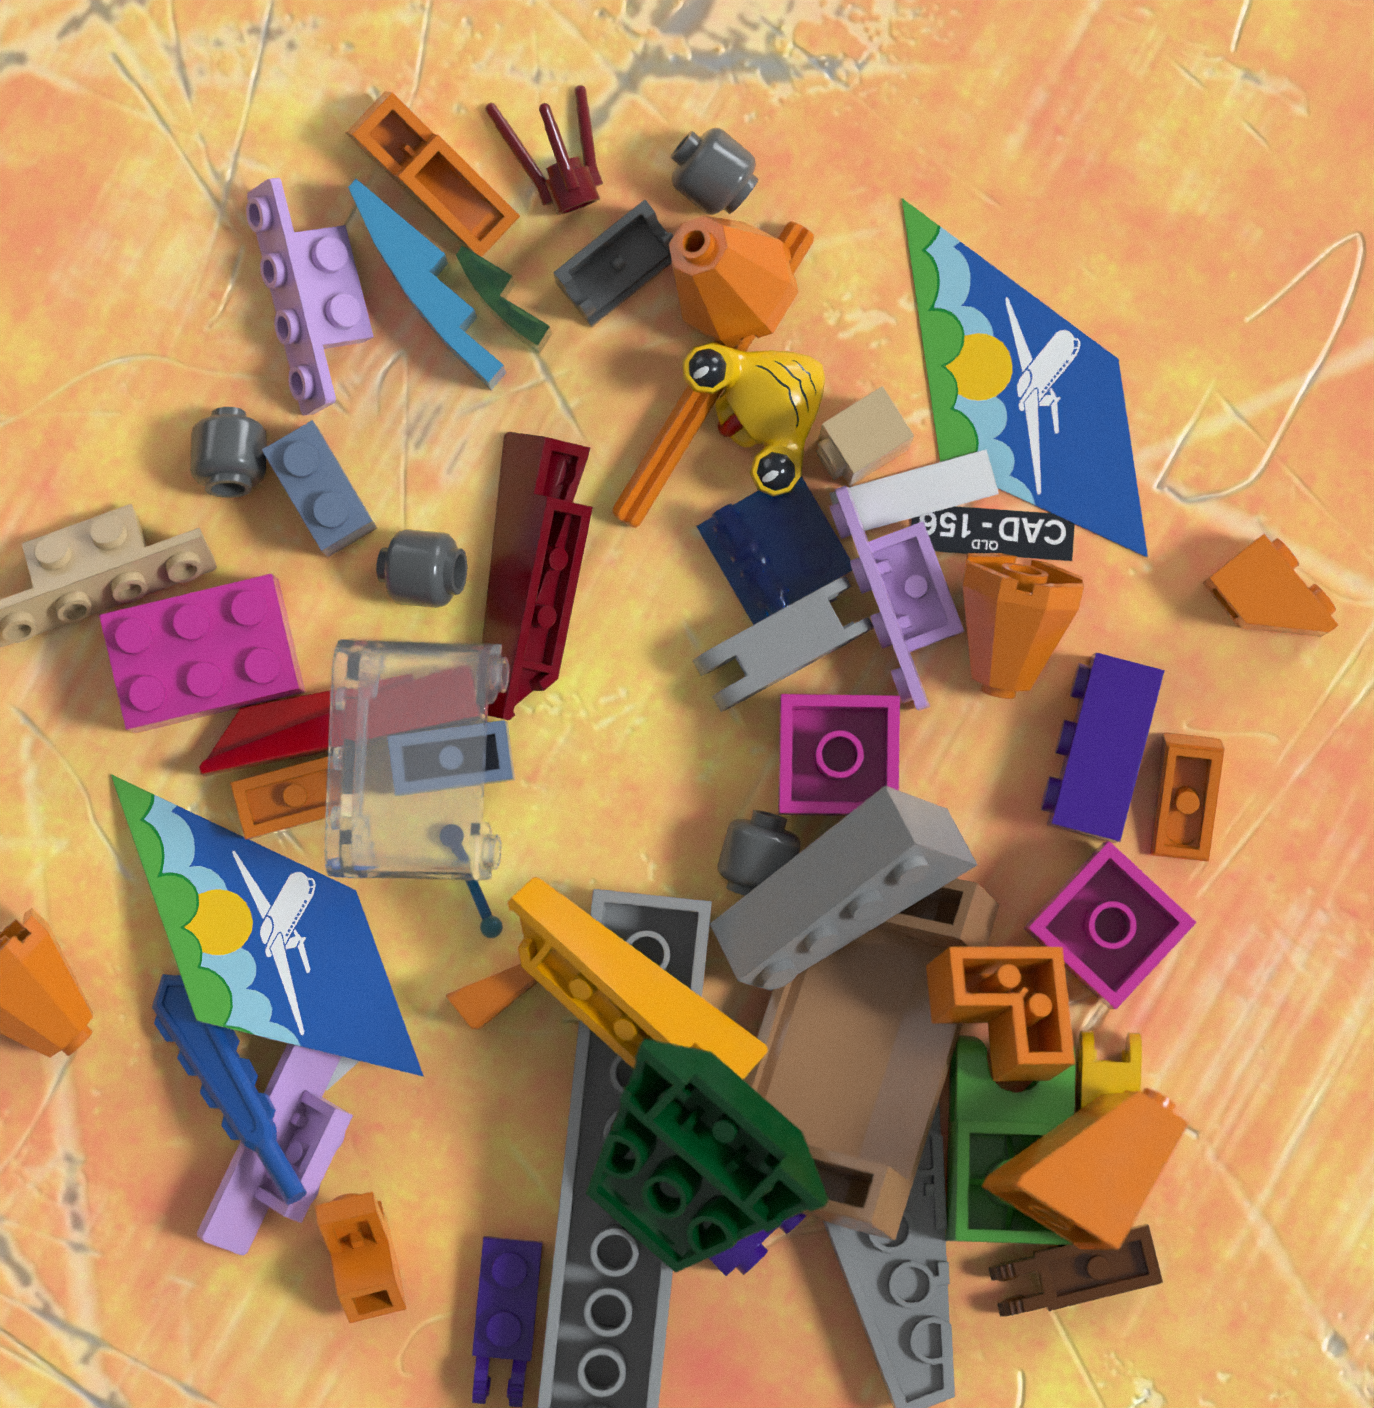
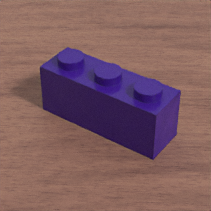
(1102, 747)

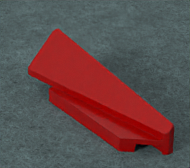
(272, 734)

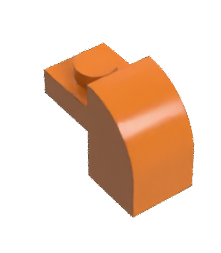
(361, 1256)

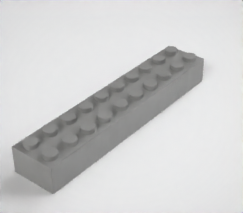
(605, 1284)

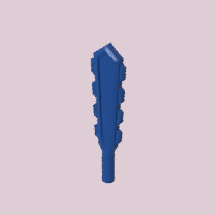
(226, 1081)

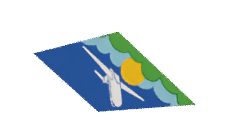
(1024, 388)
(266, 938)

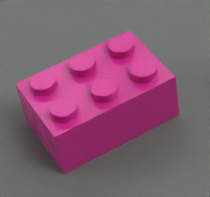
(202, 653)

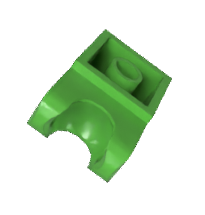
(986, 1132)

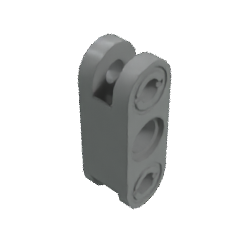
(782, 644)

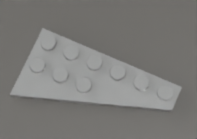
(904, 1288)

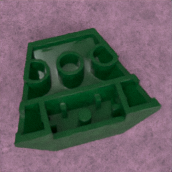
(699, 1158)

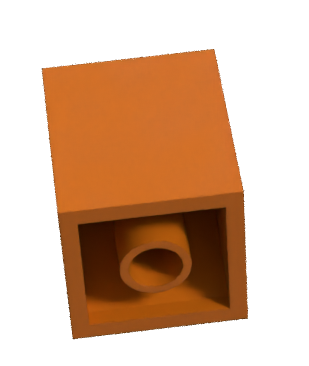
(1094, 1168)

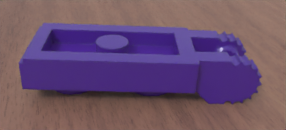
(506, 1312)

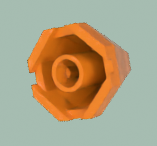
(731, 279)
(1015, 618)
(39, 991)

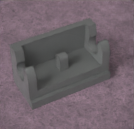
(616, 264)

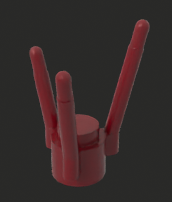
(569, 182)

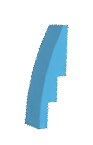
(415, 266)

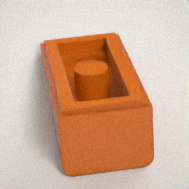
(1186, 796)
(490, 996)

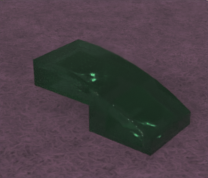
(492, 288)

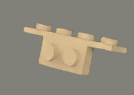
(96, 569)

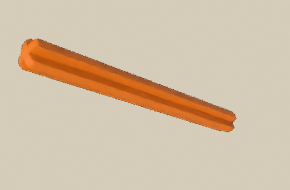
(687, 418)

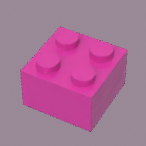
(836, 751)
(1110, 925)

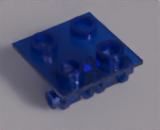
(775, 549)

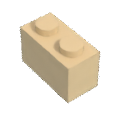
(863, 437)

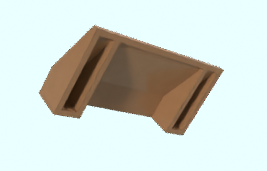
(863, 1061)

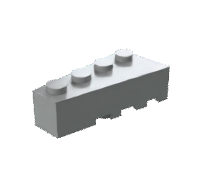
(842, 887)

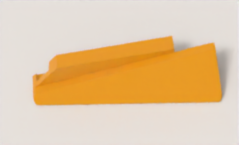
(617, 987)

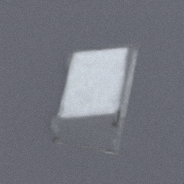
(410, 759)

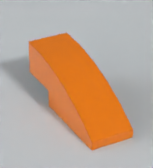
(432, 173)

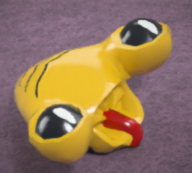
(766, 401)

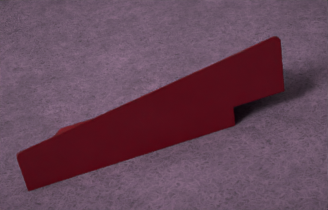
(534, 561)

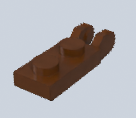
(1081, 1275)

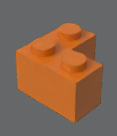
(1020, 998)

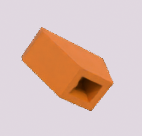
(1268, 595)

